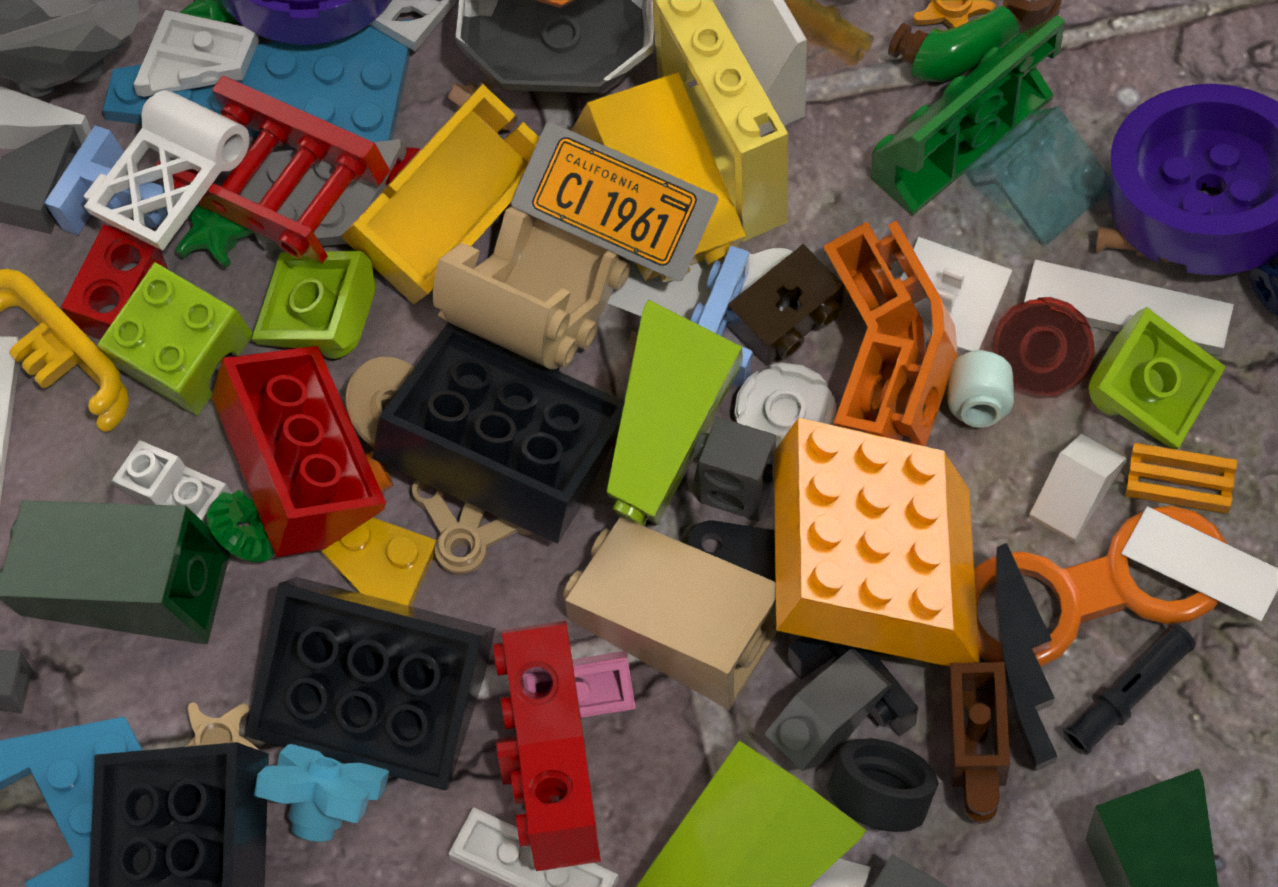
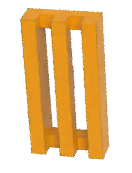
(1183, 460)

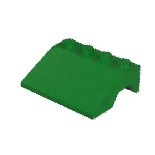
(966, 119)

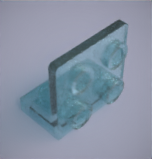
(1043, 173)

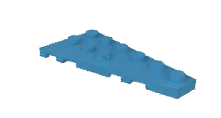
(343, 82)

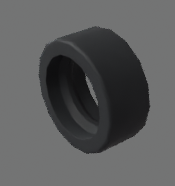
(882, 785)

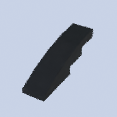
(1020, 638)

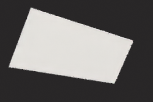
(1203, 563)

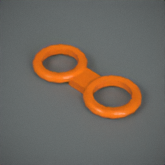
(1097, 588)

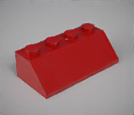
(296, 448)

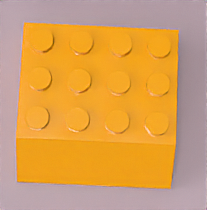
(873, 545)

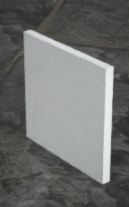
(967, 287)

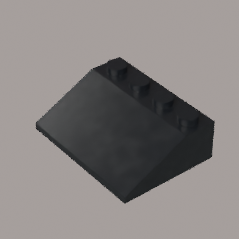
(499, 432)
(368, 681)
(179, 818)

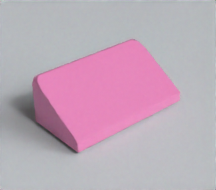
(600, 680)

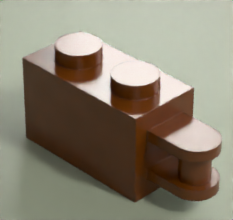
(978, 735)

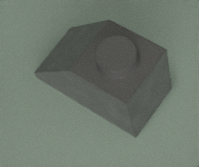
(30, 176)
(828, 711)

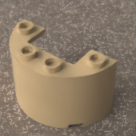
(533, 293)

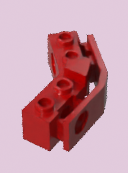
(549, 752)

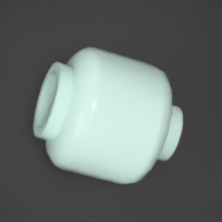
(980, 388)

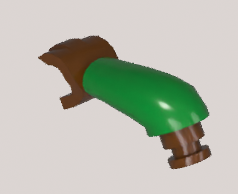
(956, 50)

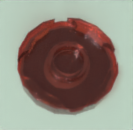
(1046, 346)

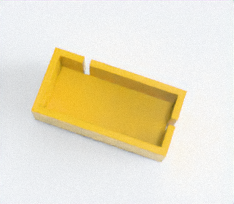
(444, 194)

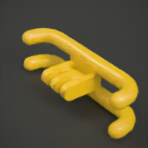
(60, 345)

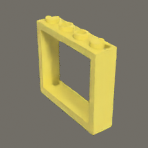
(729, 108)

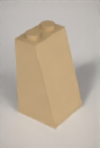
(675, 609)

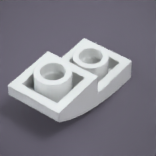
(163, 479)

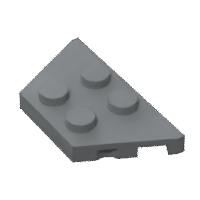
(344, 212)

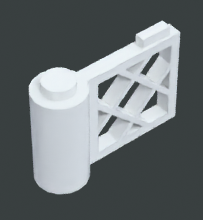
(178, 131)

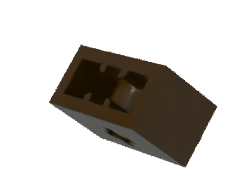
(795, 281)

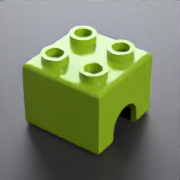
(174, 337)

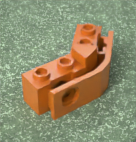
(899, 359)

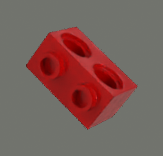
(103, 282)

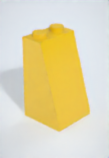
(662, 130)

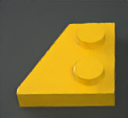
(383, 560)

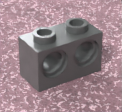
(735, 467)

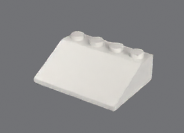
(773, 50)

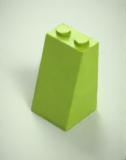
(670, 398)
(754, 831)

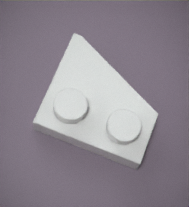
(194, 54)

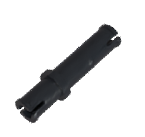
(1114, 703)

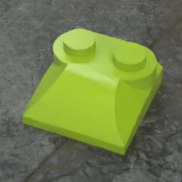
(317, 303)
(1155, 378)

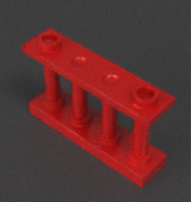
(315, 143)

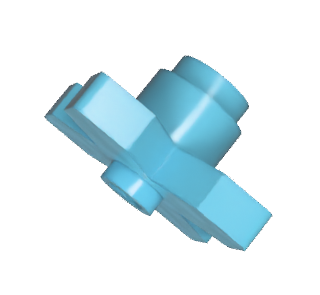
(320, 790)

